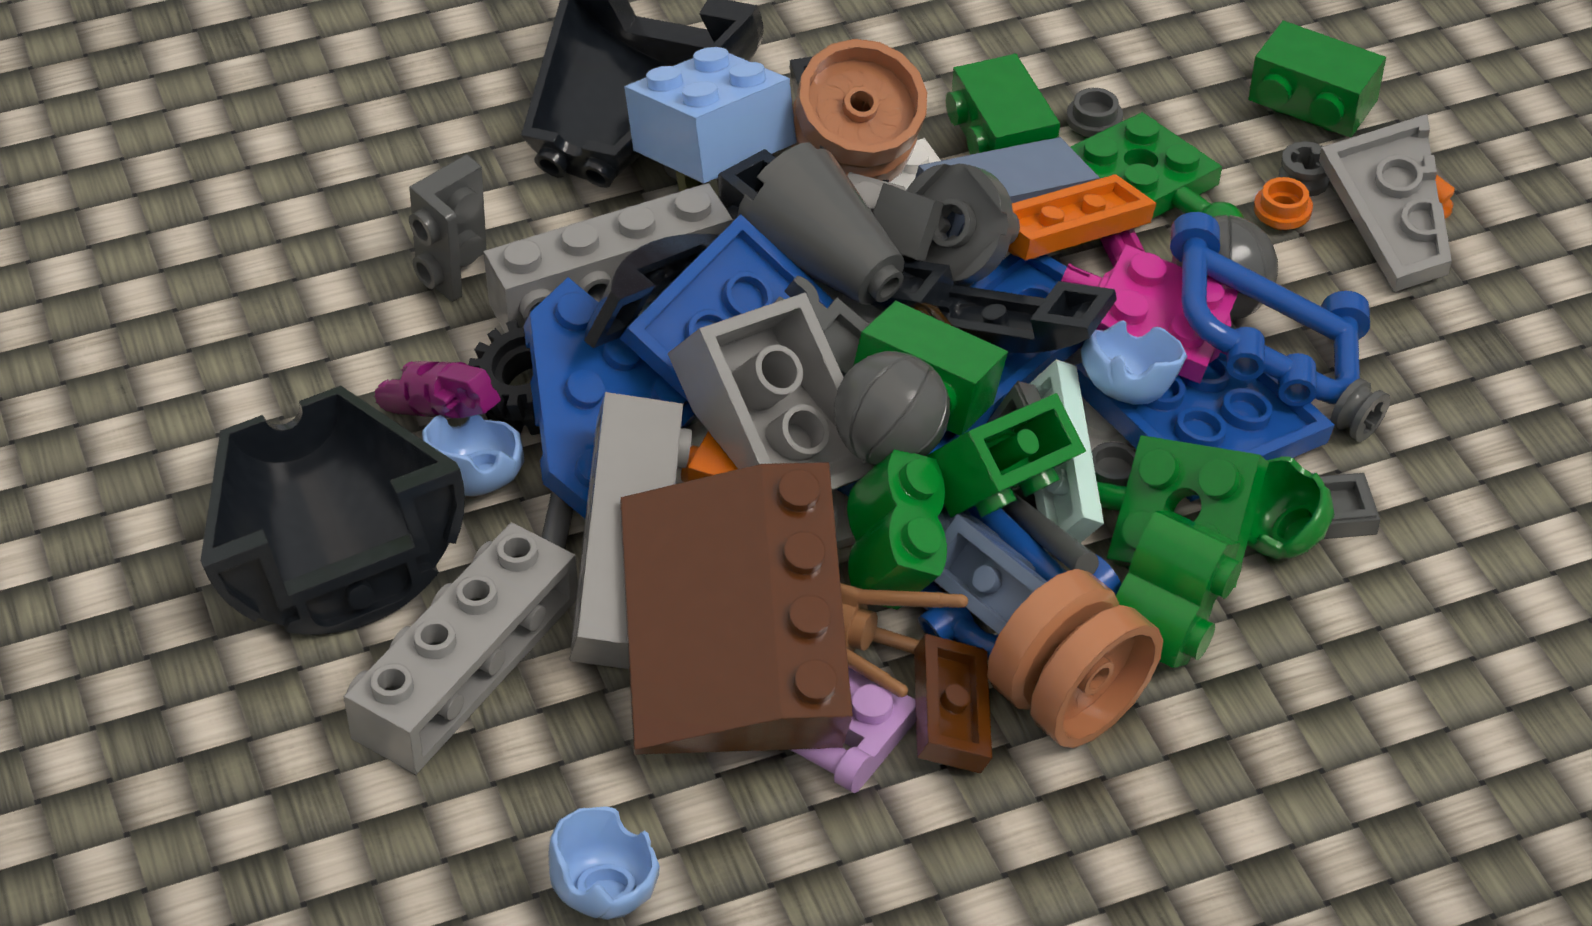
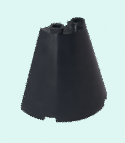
(595, 50)
(328, 516)

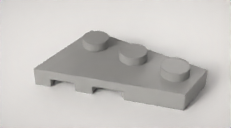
(1393, 199)

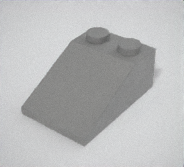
(768, 388)

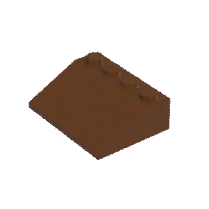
(736, 613)

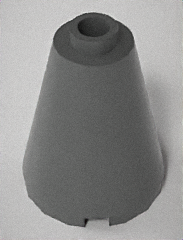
(824, 225)

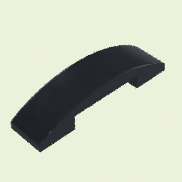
(641, 280)
(1003, 318)

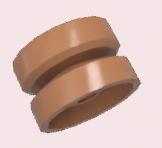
(861, 107)
(1074, 657)

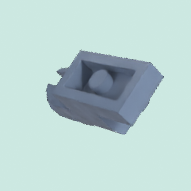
(985, 570)

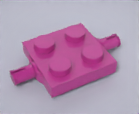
(1150, 297)

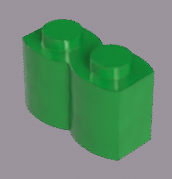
(897, 525)
(1176, 581)

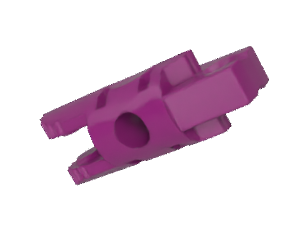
(438, 389)

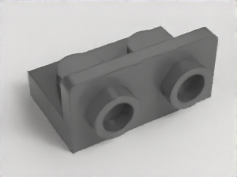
(448, 224)

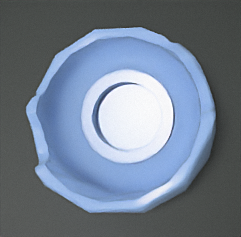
(1132, 366)
(483, 449)
(601, 864)

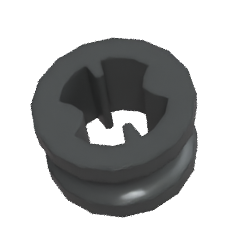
(1302, 163)
(1360, 409)

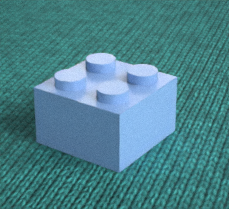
(710, 113)

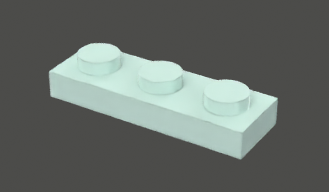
(1074, 499)

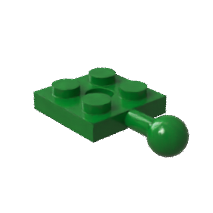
(1156, 165)
(1170, 471)

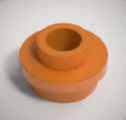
(1283, 204)

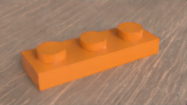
(1078, 216)

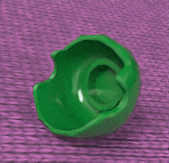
(1291, 511)

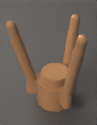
(862, 627)

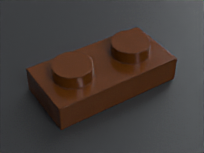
(952, 703)

